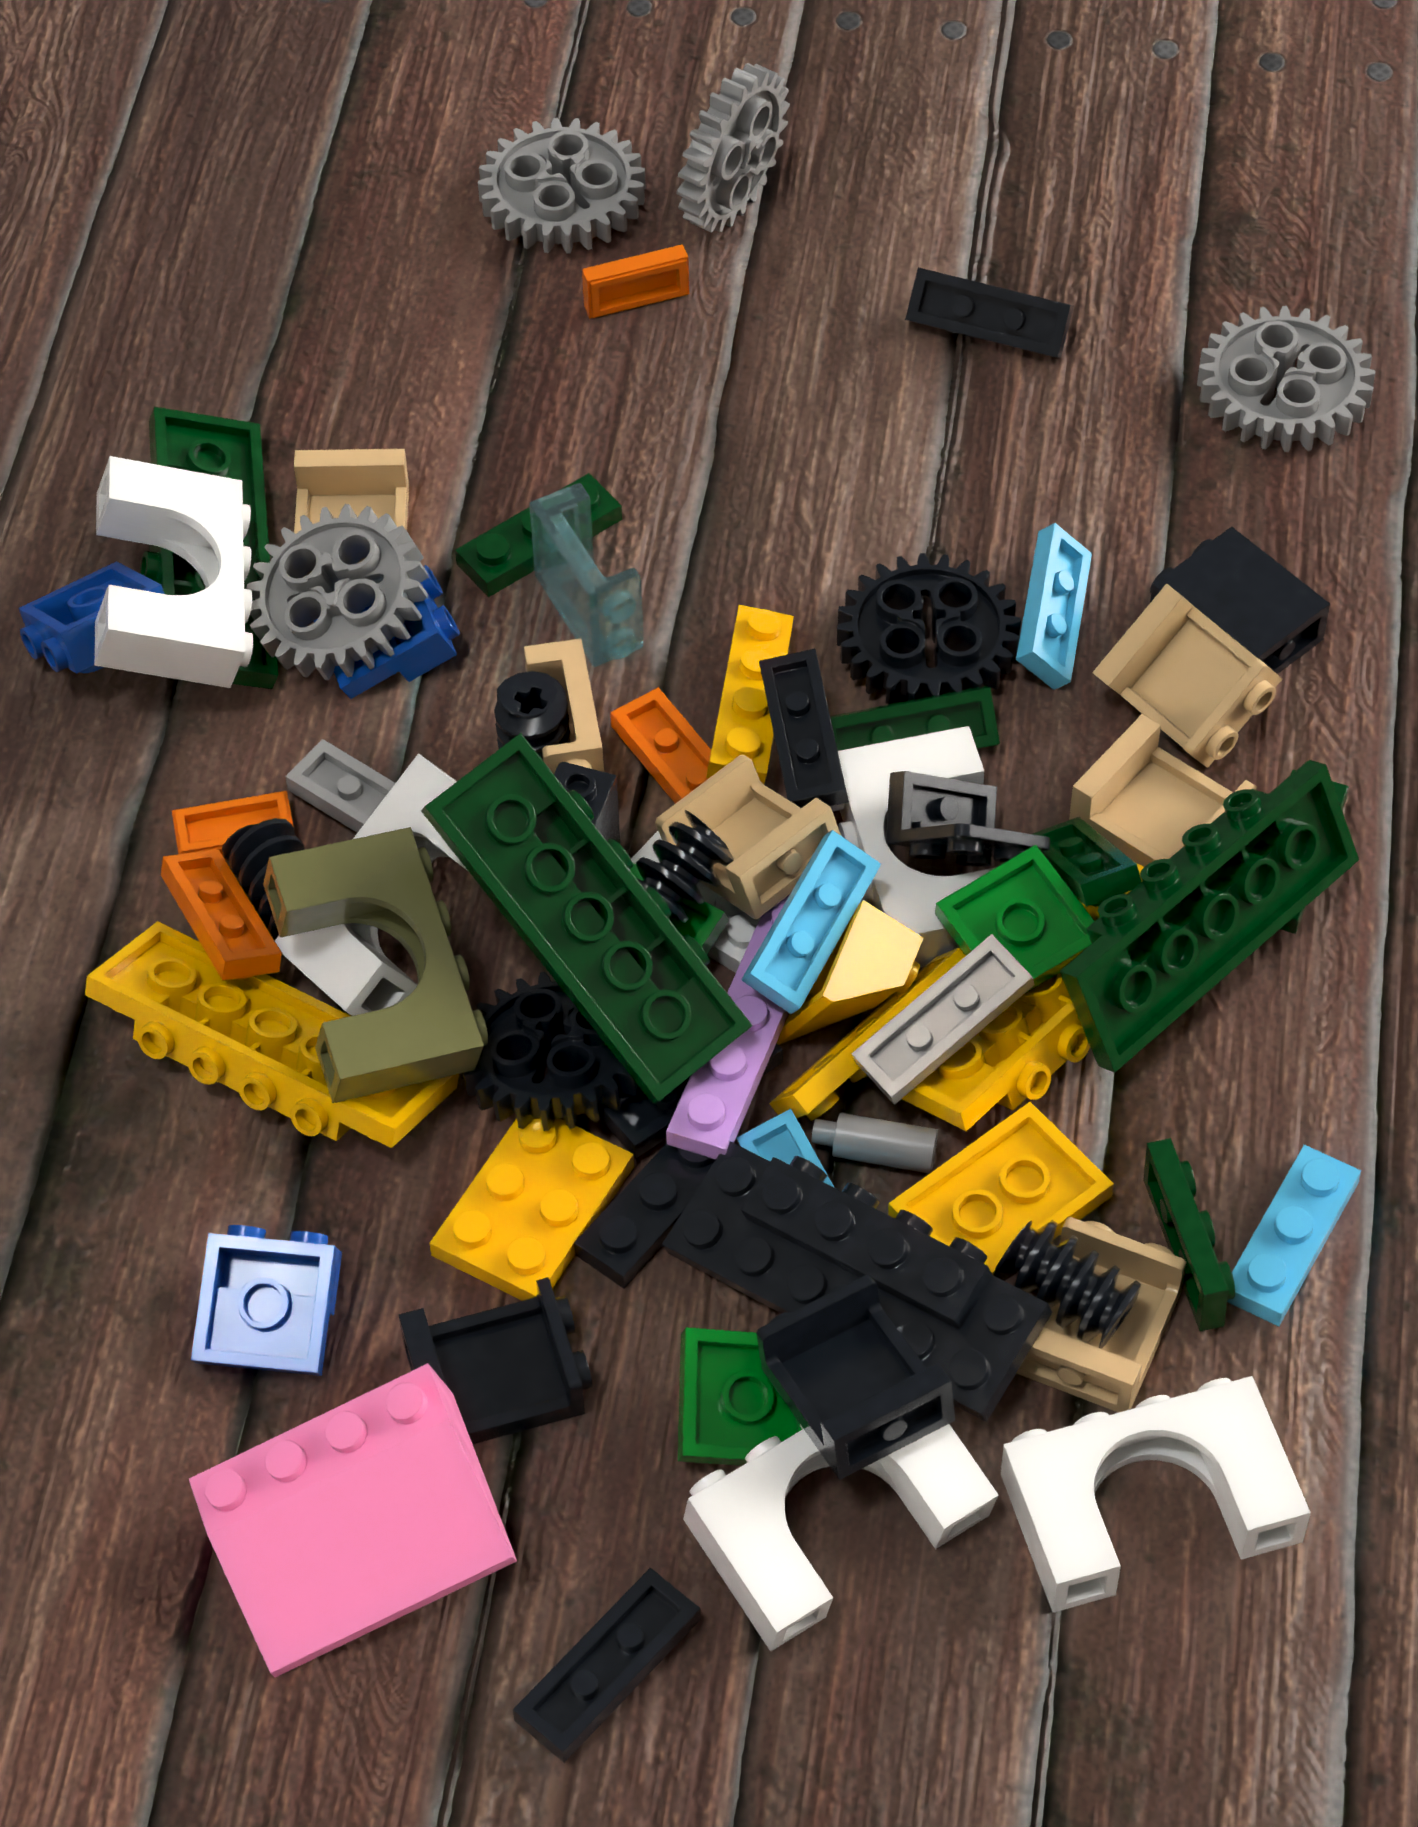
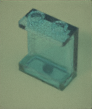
(594, 607)

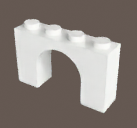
(203, 522)
(897, 888)
(348, 957)
(1213, 1432)
(748, 1539)

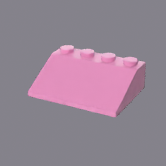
(352, 1519)

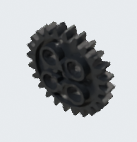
(885, 631)
(544, 1059)

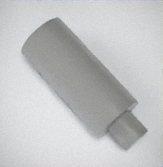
(878, 1141)

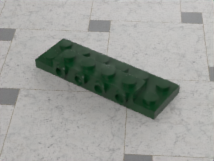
(224, 450)
(1206, 910)
(588, 917)

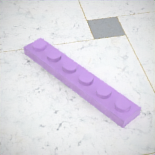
(724, 1087)

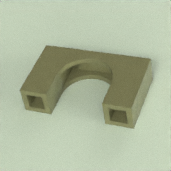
(384, 885)

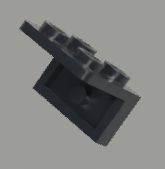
(953, 818)

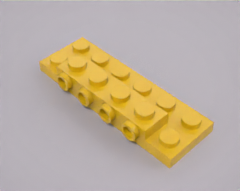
(247, 1037)
(1008, 1057)

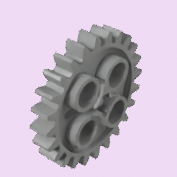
(733, 147)
(561, 185)
(1311, 400)
(337, 591)

